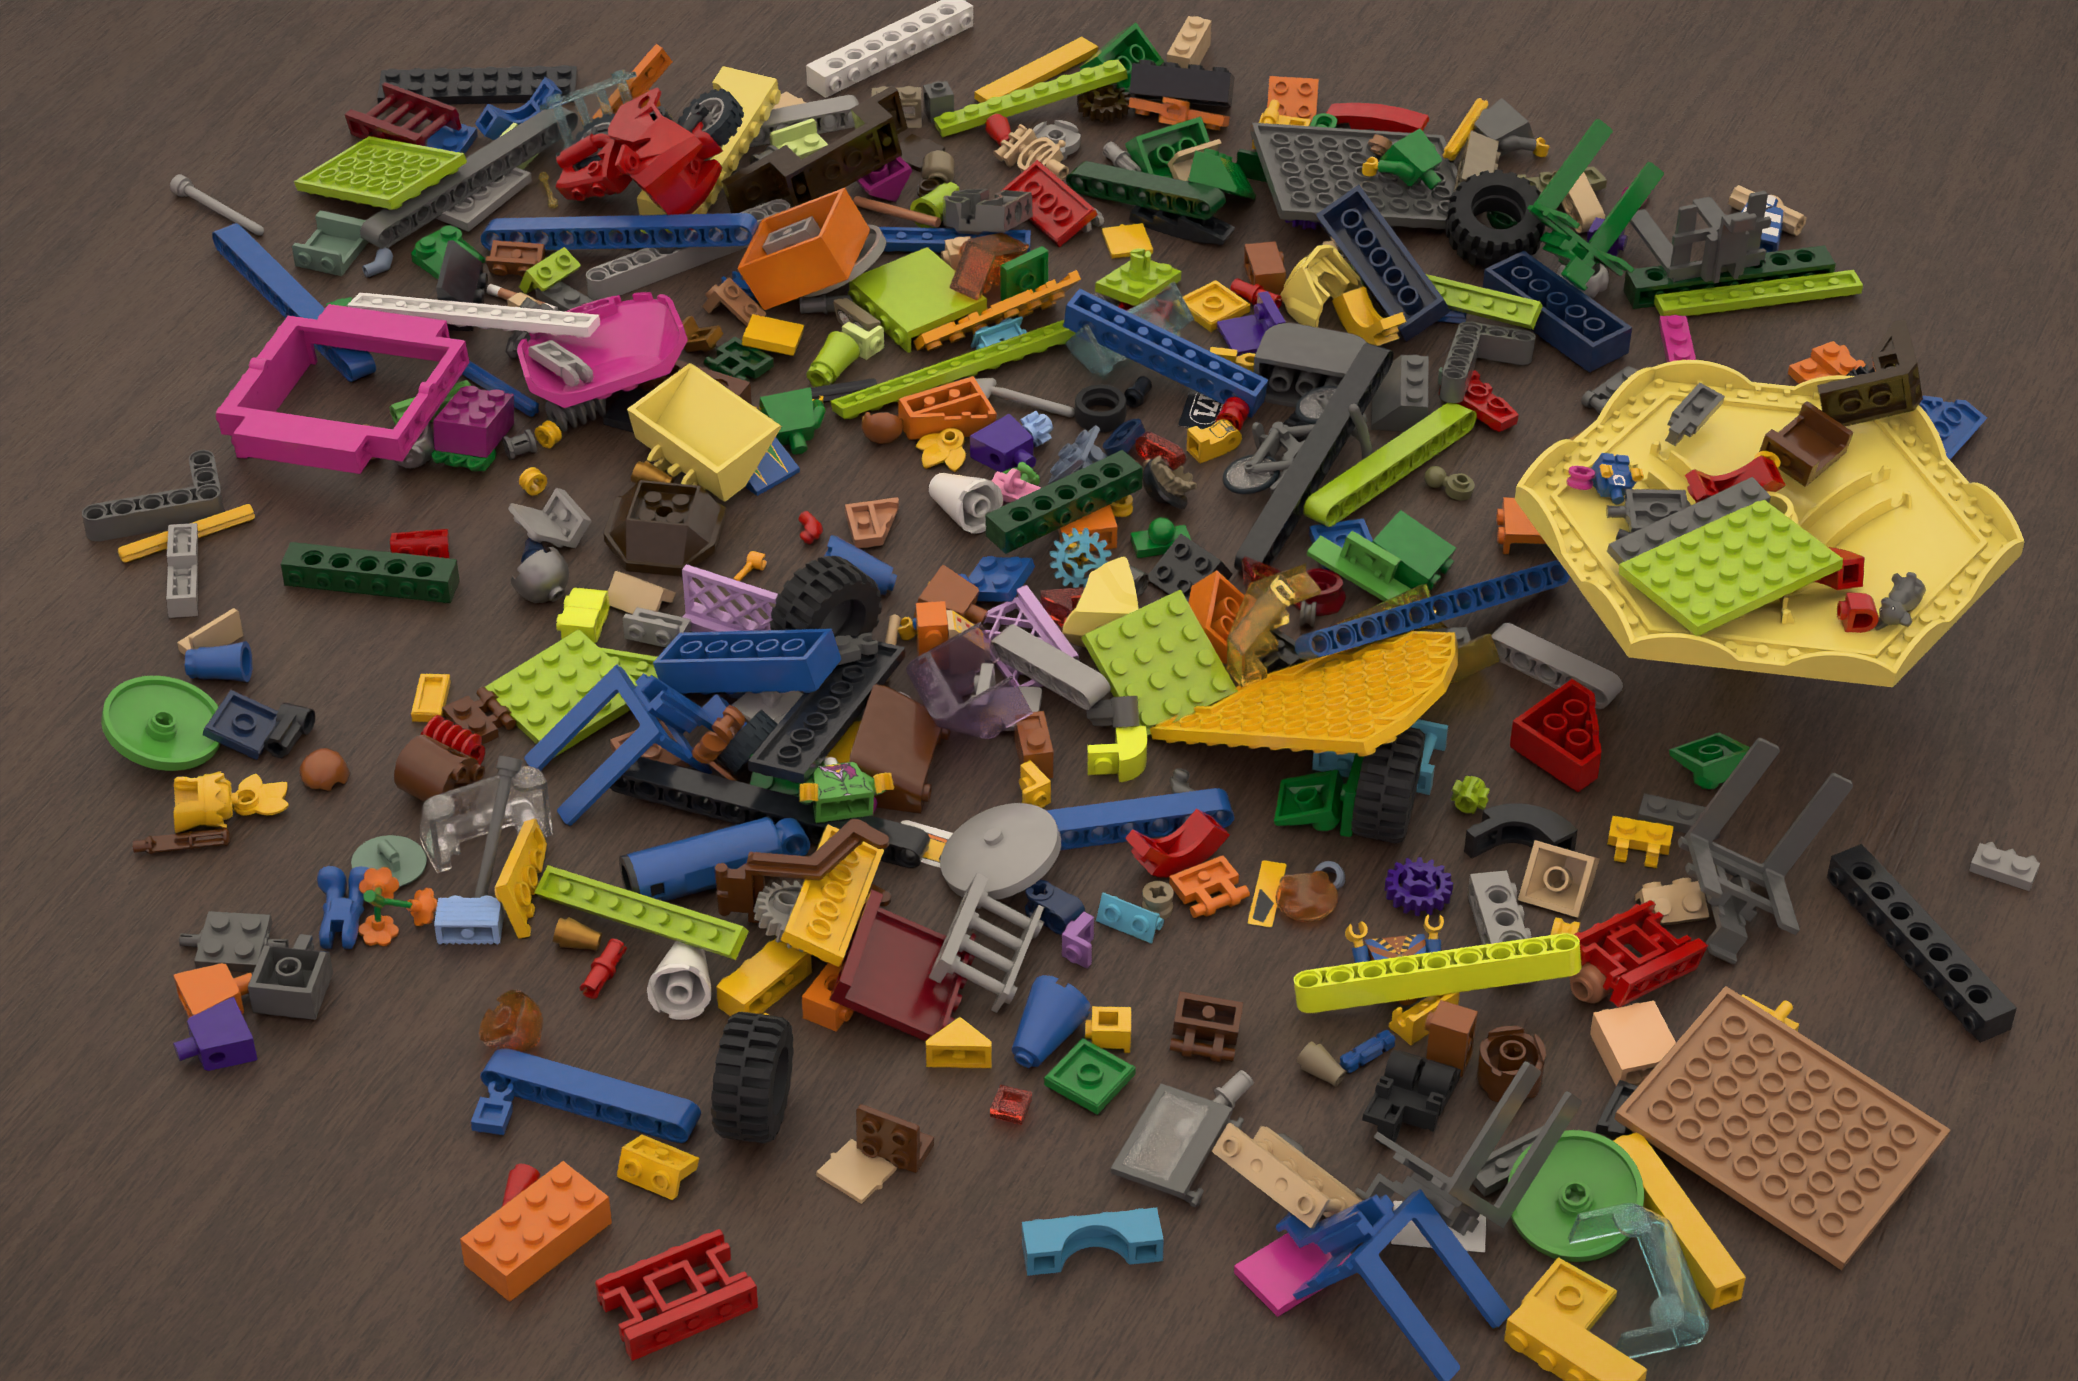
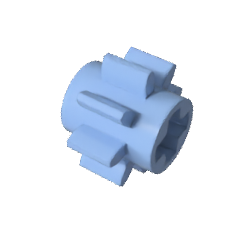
(1038, 426)

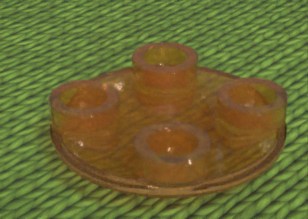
(1306, 896)

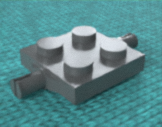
(1648, 506)
(232, 940)

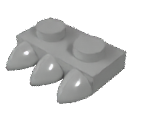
(2005, 866)

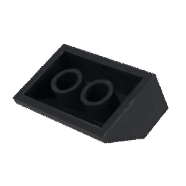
(461, 279)

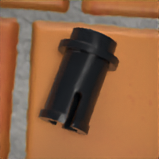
(1136, 393)

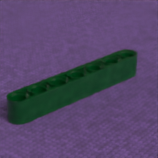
(1146, 190)

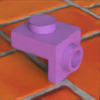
(1077, 940)

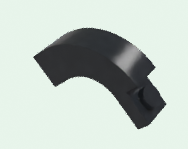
(1519, 825)

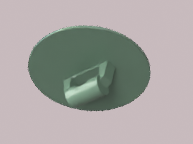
(397, 853)

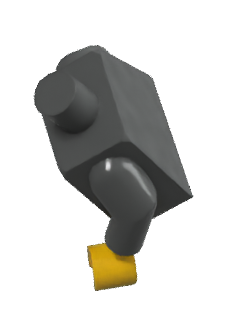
(1510, 129)

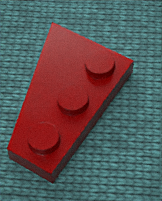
(1488, 408)

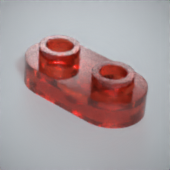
(1151, 445)

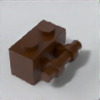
(1206, 1020)

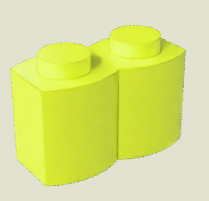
(584, 611)

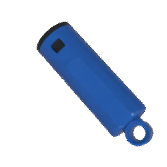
(690, 863)

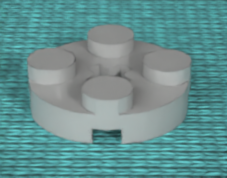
(1060, 131)

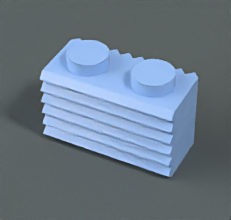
(469, 920)

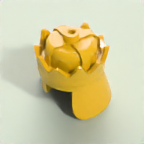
(203, 801)

